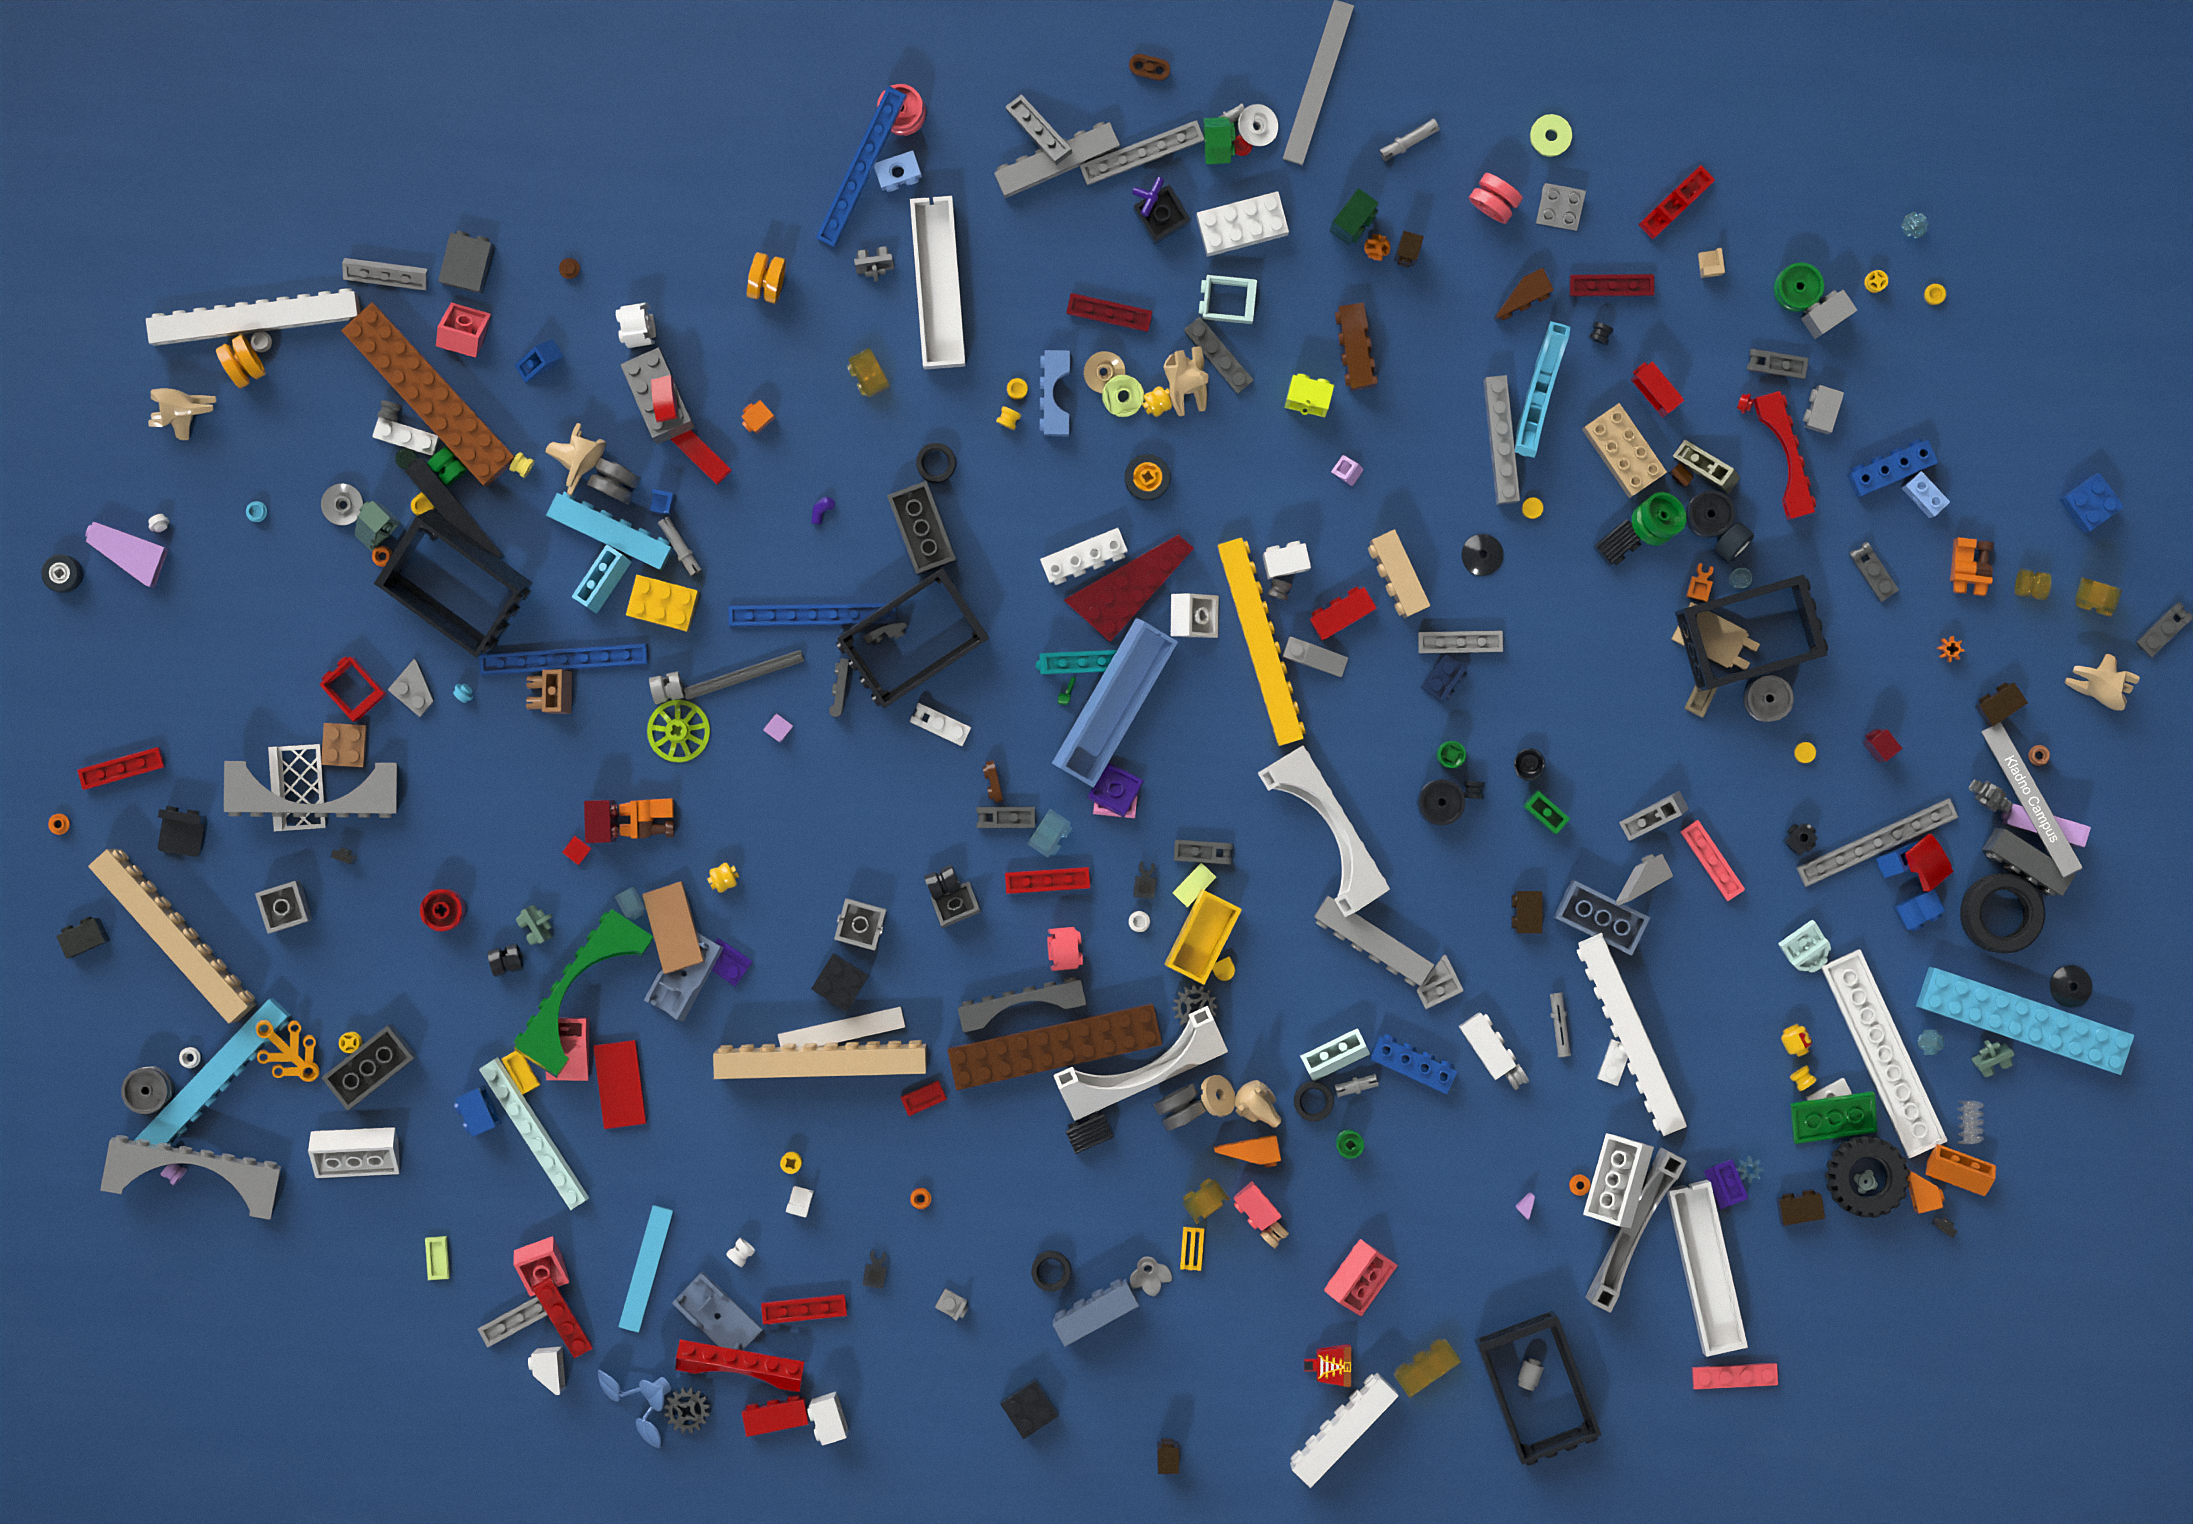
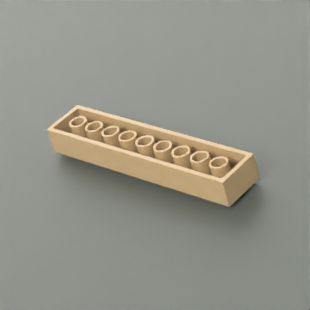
(173, 935)
(820, 1061)

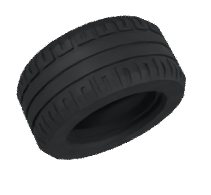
(2032, 920)

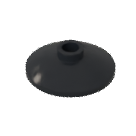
(1476, 564)
(2061, 982)

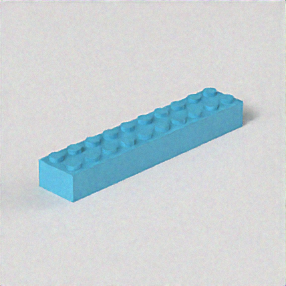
(2025, 1020)

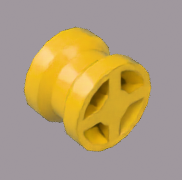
(1880, 280)
(1008, 418)
(347, 1045)
(1803, 1078)
(794, 1160)

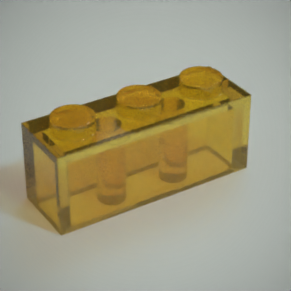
(1426, 1367)

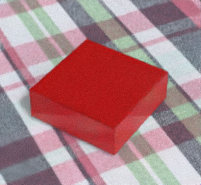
(576, 850)

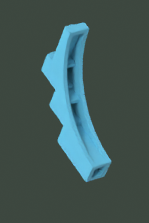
(1540, 389)

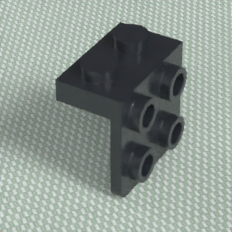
(181, 831)

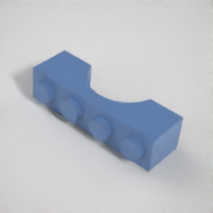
(1055, 365)

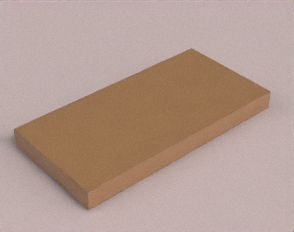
(673, 927)

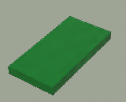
(1833, 1117)

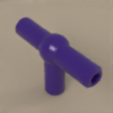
(1151, 196)

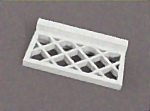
(277, 783)

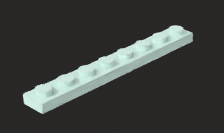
(534, 1133)

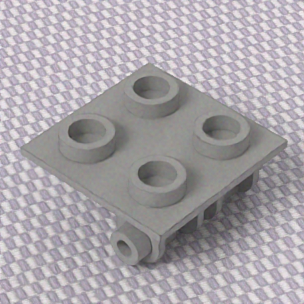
(1560, 206)

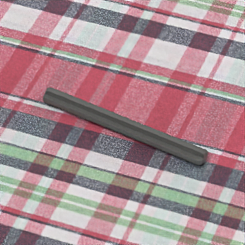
(743, 675)

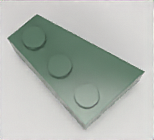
(374, 524)

